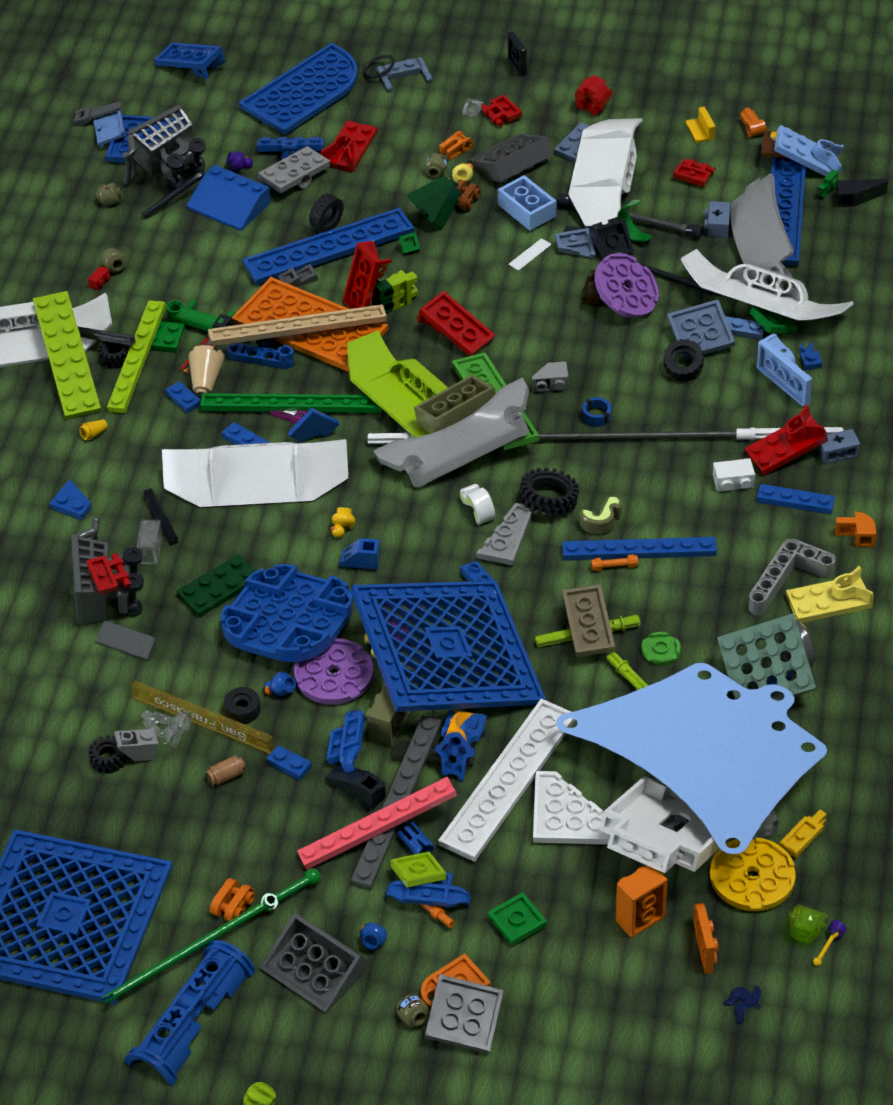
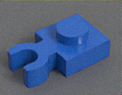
(809, 358)

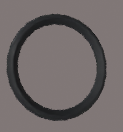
(375, 59)

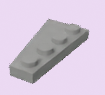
(507, 537)

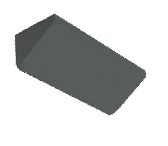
(126, 640)

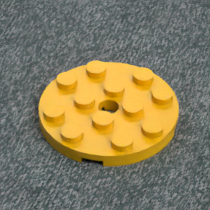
(753, 893)

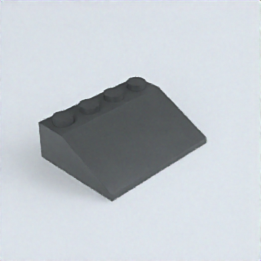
(512, 157)
(313, 963)

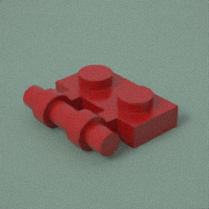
(505, 108)
(693, 172)
(103, 576)

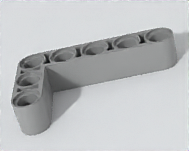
(790, 555)

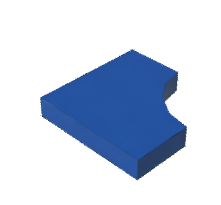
(313, 424)

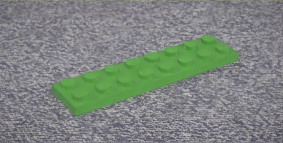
(483, 368)

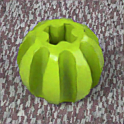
(259, 1094)

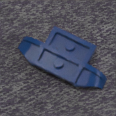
(347, 741)
(434, 893)

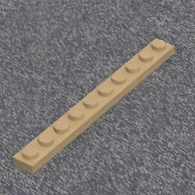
(297, 325)

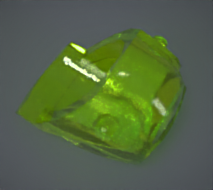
(806, 923)

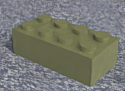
(453, 404)
(383, 720)

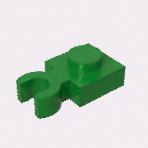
(828, 184)

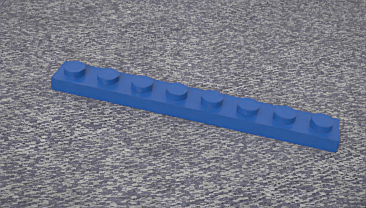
(641, 547)

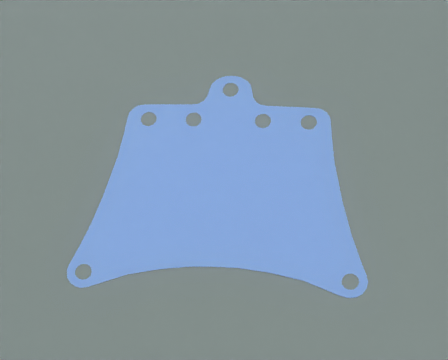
(707, 746)

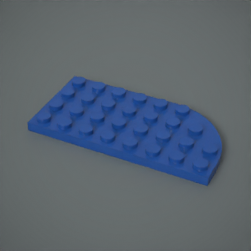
(303, 89)

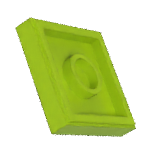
(418, 869)

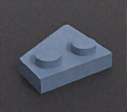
(576, 243)

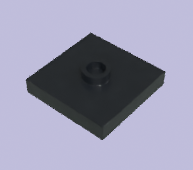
(517, 53)

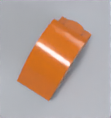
(859, 526)

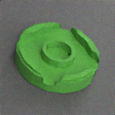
(660, 649)

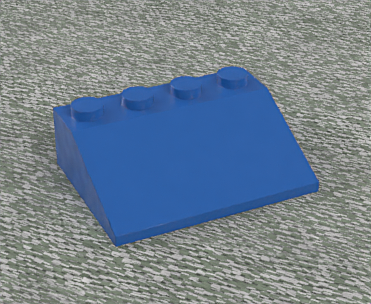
(229, 198)

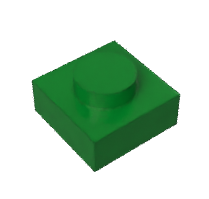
(409, 242)

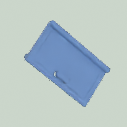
(109, 127)

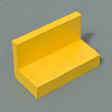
(703, 127)

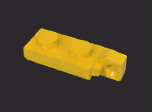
(803, 834)

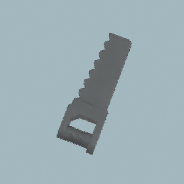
(86, 115)

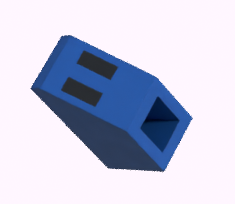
(362, 554)

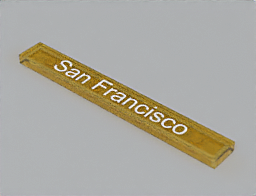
(203, 717)

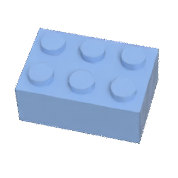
(527, 202)

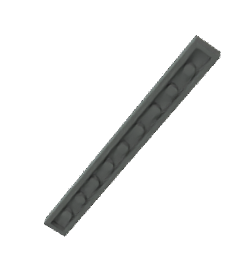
(403, 786)

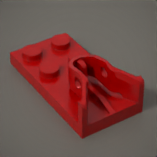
(350, 146)
(363, 275)
(455, 323)
(787, 443)

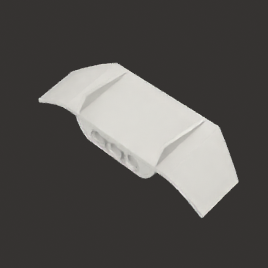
(603, 169)
(772, 297)
(22, 337)
(255, 472)

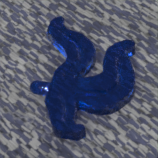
(749, 1000)

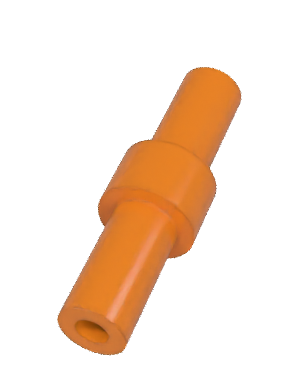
(439, 915)

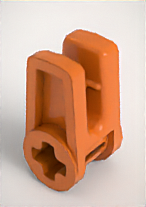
(456, 145)

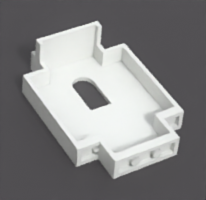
(637, 830)

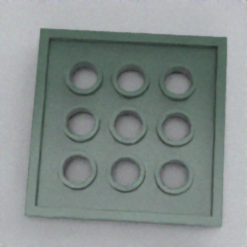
(768, 631)

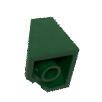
(436, 200)

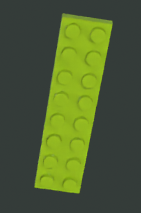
(66, 355)

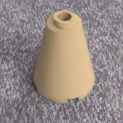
(204, 368)

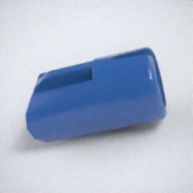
(417, 842)

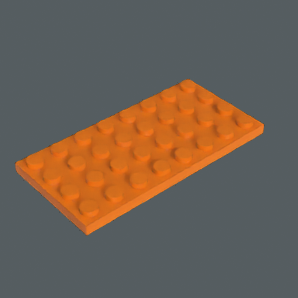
(282, 300)

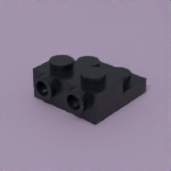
(611, 238)

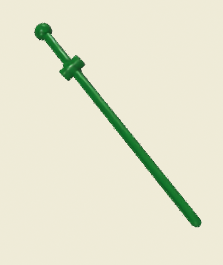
(311, 877)

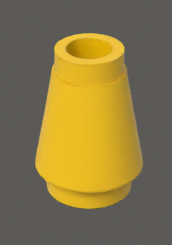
(92, 429)

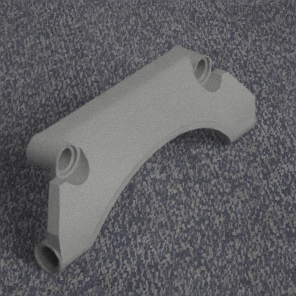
(462, 442)

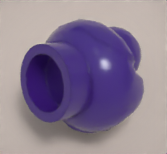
(237, 161)

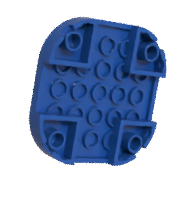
(287, 614)

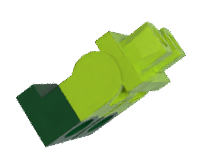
(395, 291)

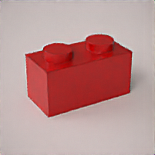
(98, 278)

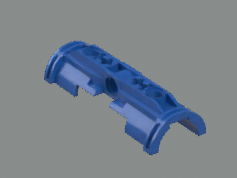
(171, 1052)

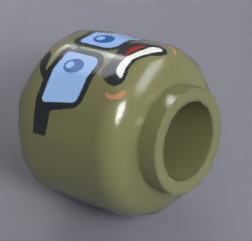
(436, 165)
(412, 1010)

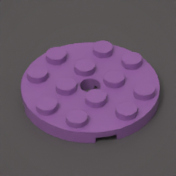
(632, 301)
(351, 680)

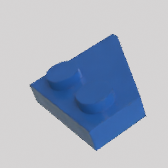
(71, 501)

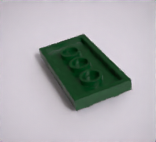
(216, 586)

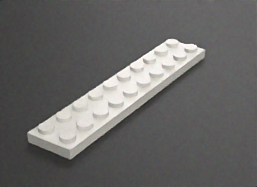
(505, 782)

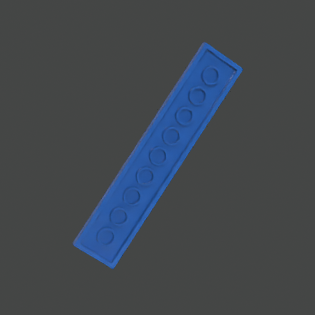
(789, 195)
(328, 245)

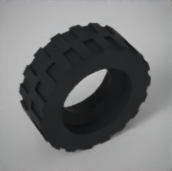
(317, 215)
(683, 373)

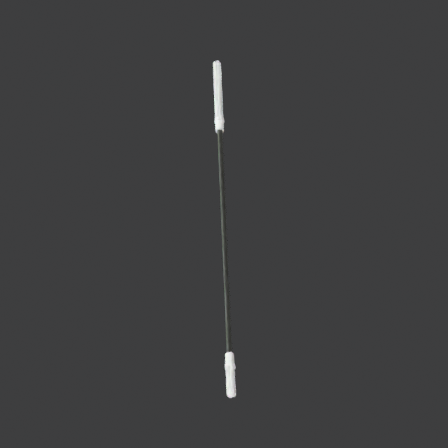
(741, 434)

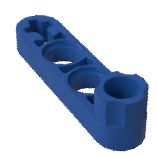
(282, 358)

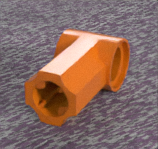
(752, 123)

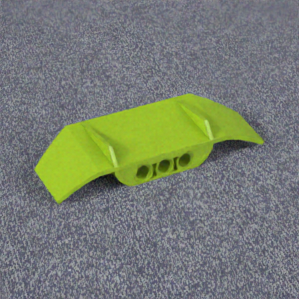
(389, 382)

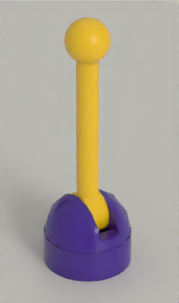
(835, 930)

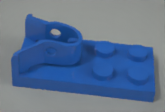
(191, 56)

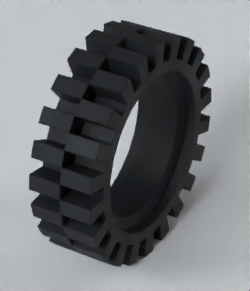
(547, 504)

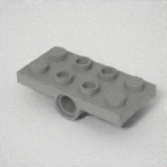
(294, 170)

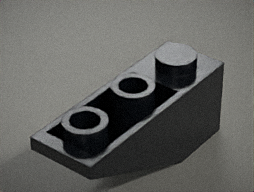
(856, 192)
(359, 784)

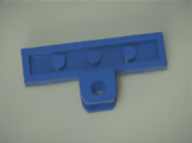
(289, 146)

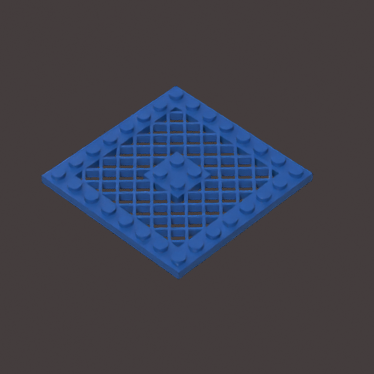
(446, 645)
(67, 913)

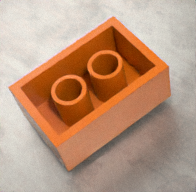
(641, 900)

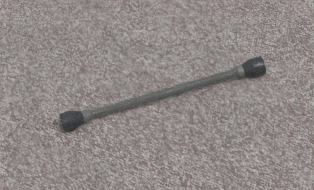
(692, 230)

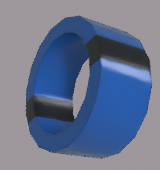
(596, 420)

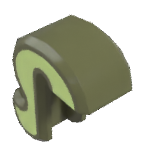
(604, 520)

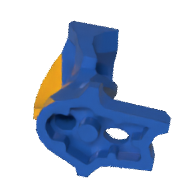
(459, 732)

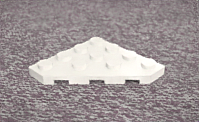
(564, 814)

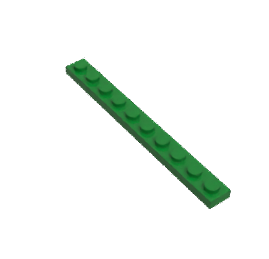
(288, 402)

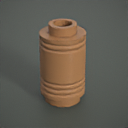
(225, 770)

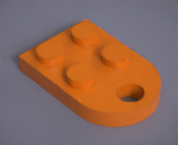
(706, 943)
(460, 968)

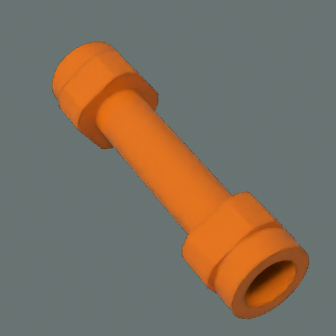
(631, 561)

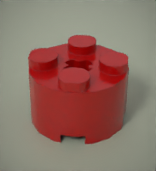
(593, 95)

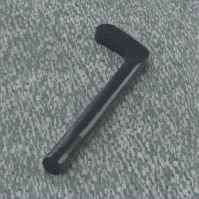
(173, 194)

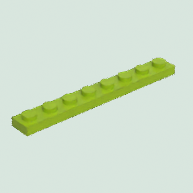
(136, 357)

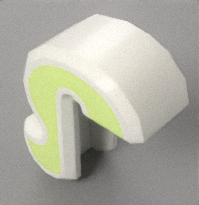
(480, 501)

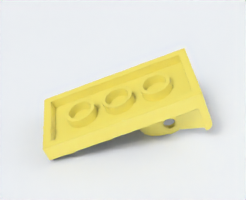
(830, 598)

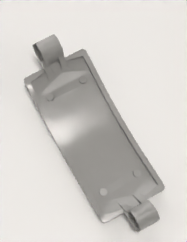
(759, 228)

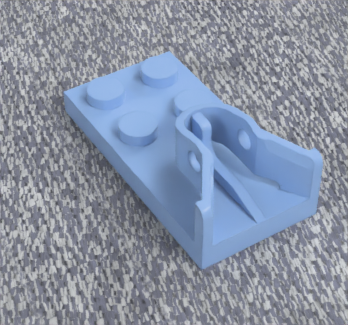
(807, 152)
(783, 370)

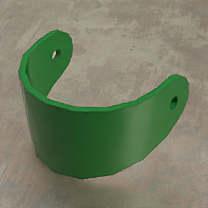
(635, 234)

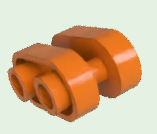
(232, 899)

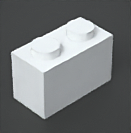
(733, 475)

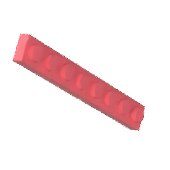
(377, 823)

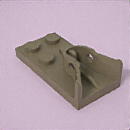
(588, 620)

